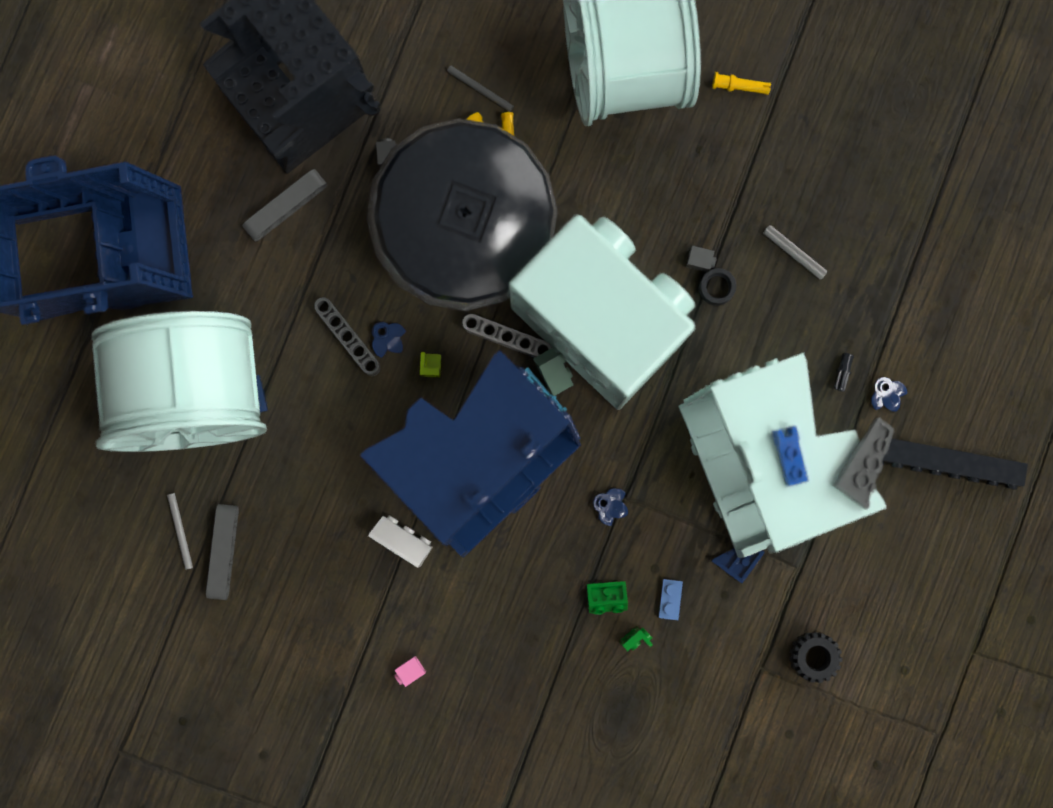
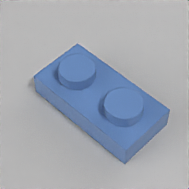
(670, 599)

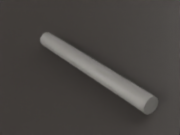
(180, 531)

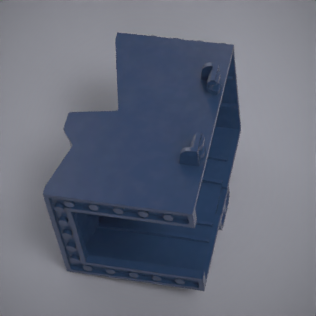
(135, 233)
(481, 465)

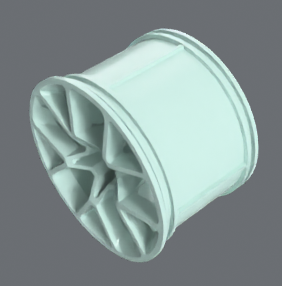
(632, 55)
(176, 382)

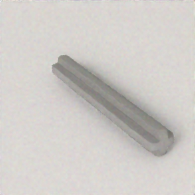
(795, 252)

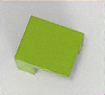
(430, 365)

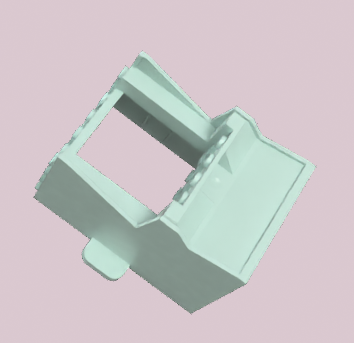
(735, 444)

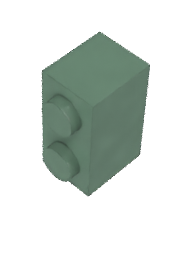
(553, 371)

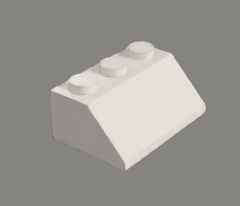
(401, 540)

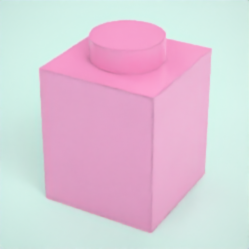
(409, 671)

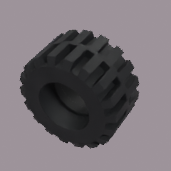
(831, 662)

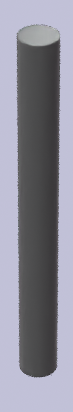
(481, 89)

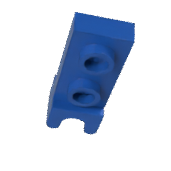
(790, 455)

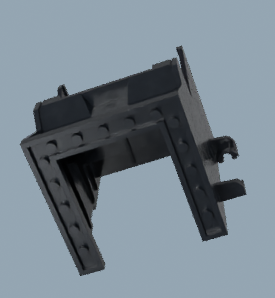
(288, 115)

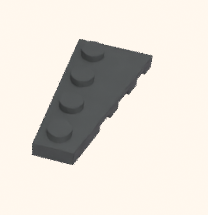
(861, 470)

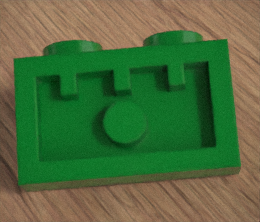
(607, 597)
(632, 639)

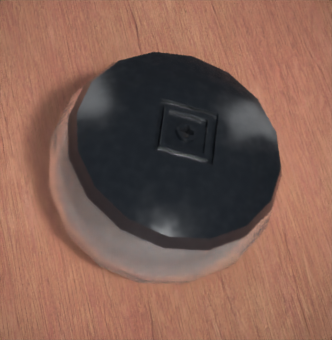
(420, 206)

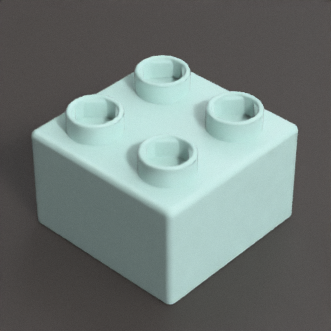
(602, 308)

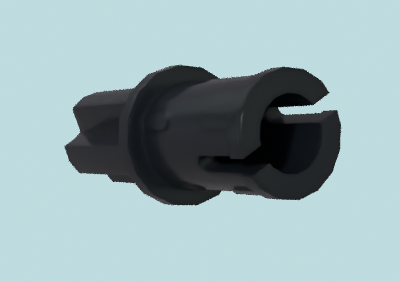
(843, 372)

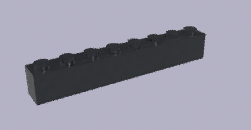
(956, 464)

